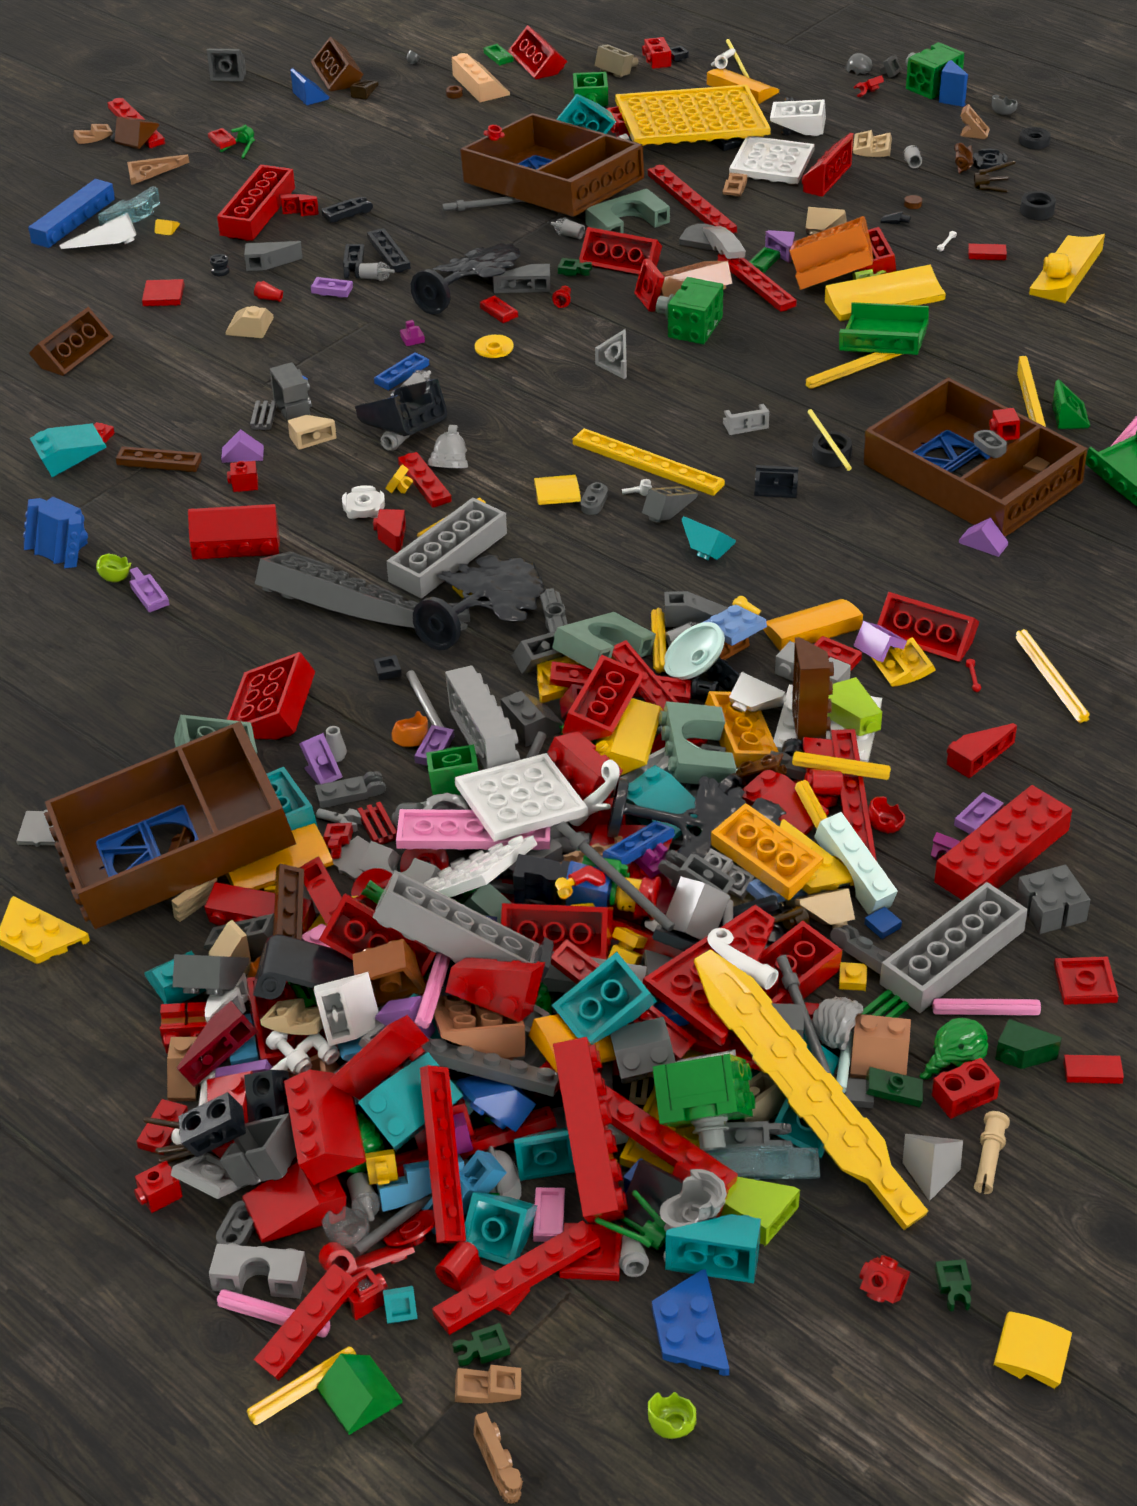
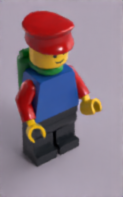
(578, 884)

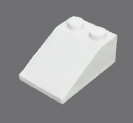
(801, 116)

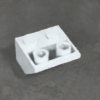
(347, 1008)

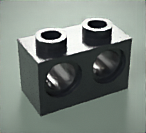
(266, 1094)
(212, 1124)

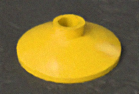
(494, 346)

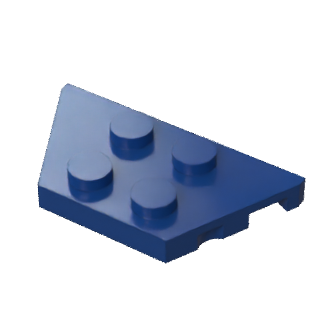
(690, 1326)

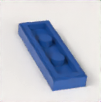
(401, 371)
(637, 843)

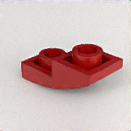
(299, 203)

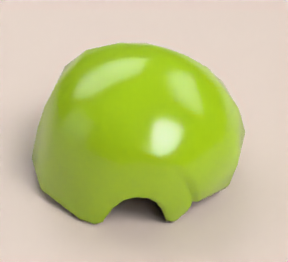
(112, 567)
(671, 1416)

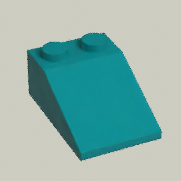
(587, 114)
(66, 446)
(661, 792)
(294, 803)
(604, 1000)
(398, 1103)
(720, 1245)

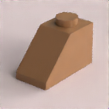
(177, 1085)

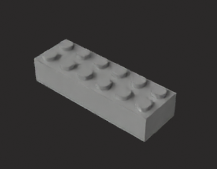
(445, 546)
(480, 718)
(447, 924)
(953, 947)

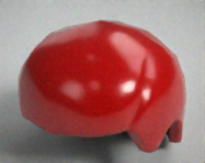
(885, 817)

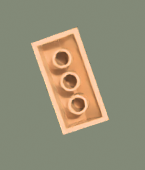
(477, 78)

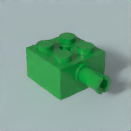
(591, 86)
(448, 764)

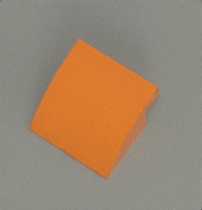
(832, 253)

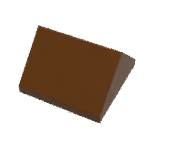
(133, 131)

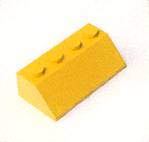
(632, 737)

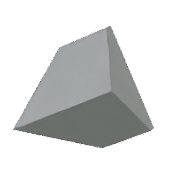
(612, 355)
(932, 1161)

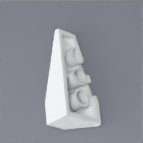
(114, 231)

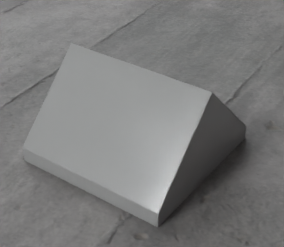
(696, 908)

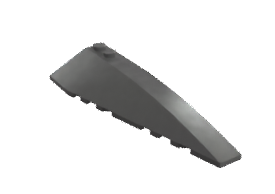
(334, 590)

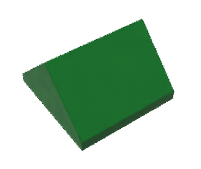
(1068, 408)
(357, 1391)

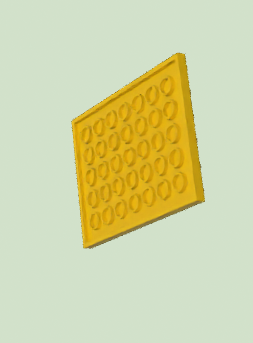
(692, 115)

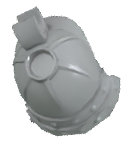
(449, 450)
(698, 1201)

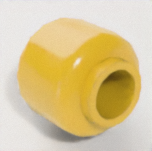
(1057, 265)

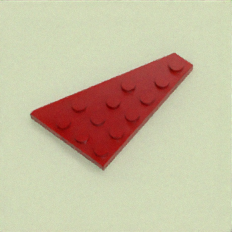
(679, 982)

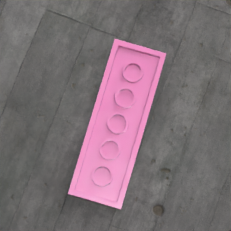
(452, 831)

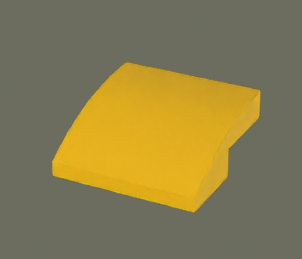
(557, 489)
(905, 664)
(1033, 1348)

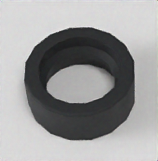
(1037, 205)
(827, 457)

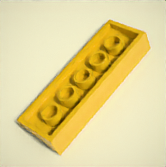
(1082, 253)
(901, 287)

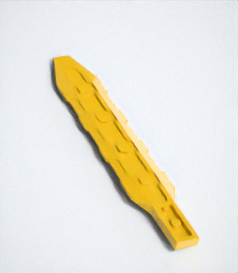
(805, 1083)

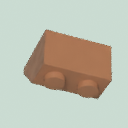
(880, 1044)

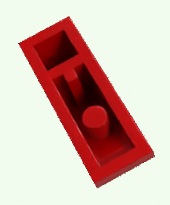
(978, 749)

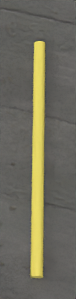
(737, 59)
(829, 439)

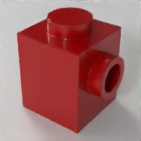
(1005, 424)
(243, 476)
(157, 1187)

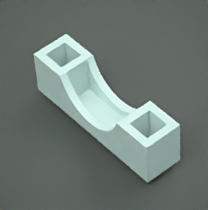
(870, 881)

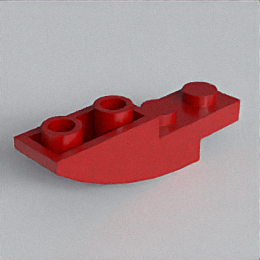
(321, 887)

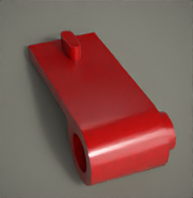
(822, 781)
(338, 1254)
(463, 1268)

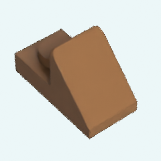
(976, 127)

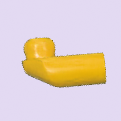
(742, 602)

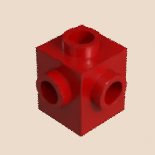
(884, 1279)

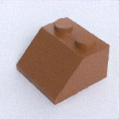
(391, 971)

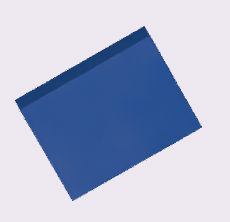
(953, 85)
(306, 89)

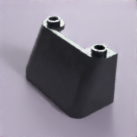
(407, 409)
(298, 963)

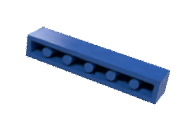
(71, 213)

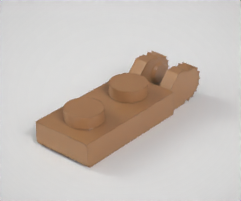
(497, 1460)

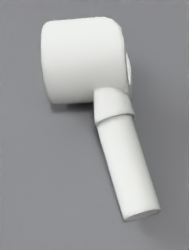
(643, 489)

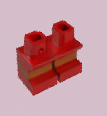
(178, 1024)

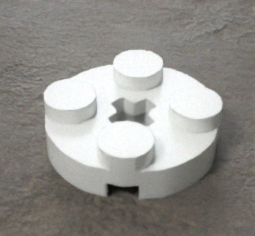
(356, 508)

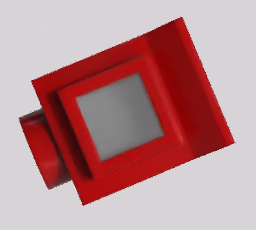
(367, 1294)

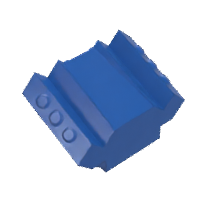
(54, 530)

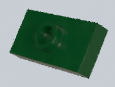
(894, 1086)

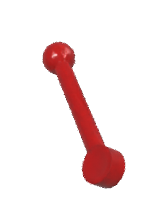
(970, 663)

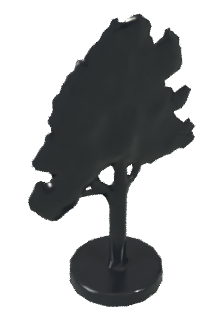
(432, 290)
(506, 583)
(710, 805)

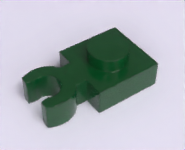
(571, 267)
(955, 1280)
(485, 1343)

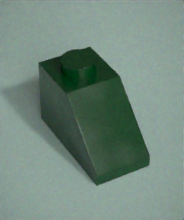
(1026, 1046)

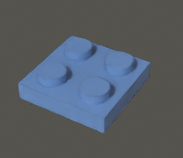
(738, 623)

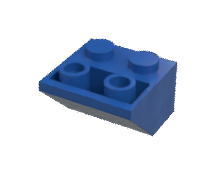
(502, 1102)

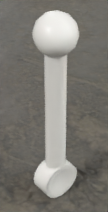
(952, 234)

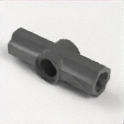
(553, 609)

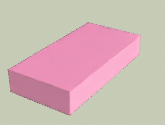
(549, 1213)

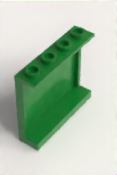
(885, 328)
(1117, 466)

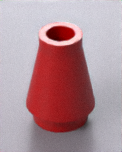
(267, 292)
(562, 297)

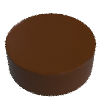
(454, 92)
(913, 202)

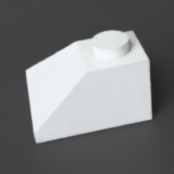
(755, 695)

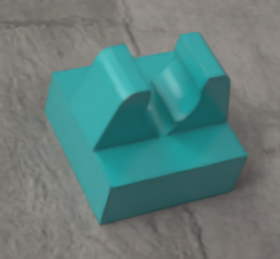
(400, 1304)

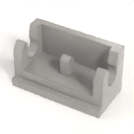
(746, 421)

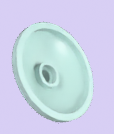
(694, 651)

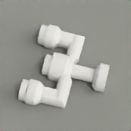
(297, 1059)

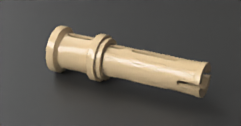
(992, 1141)

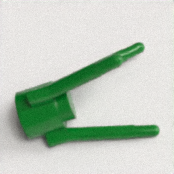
(245, 135)
(651, 1233)

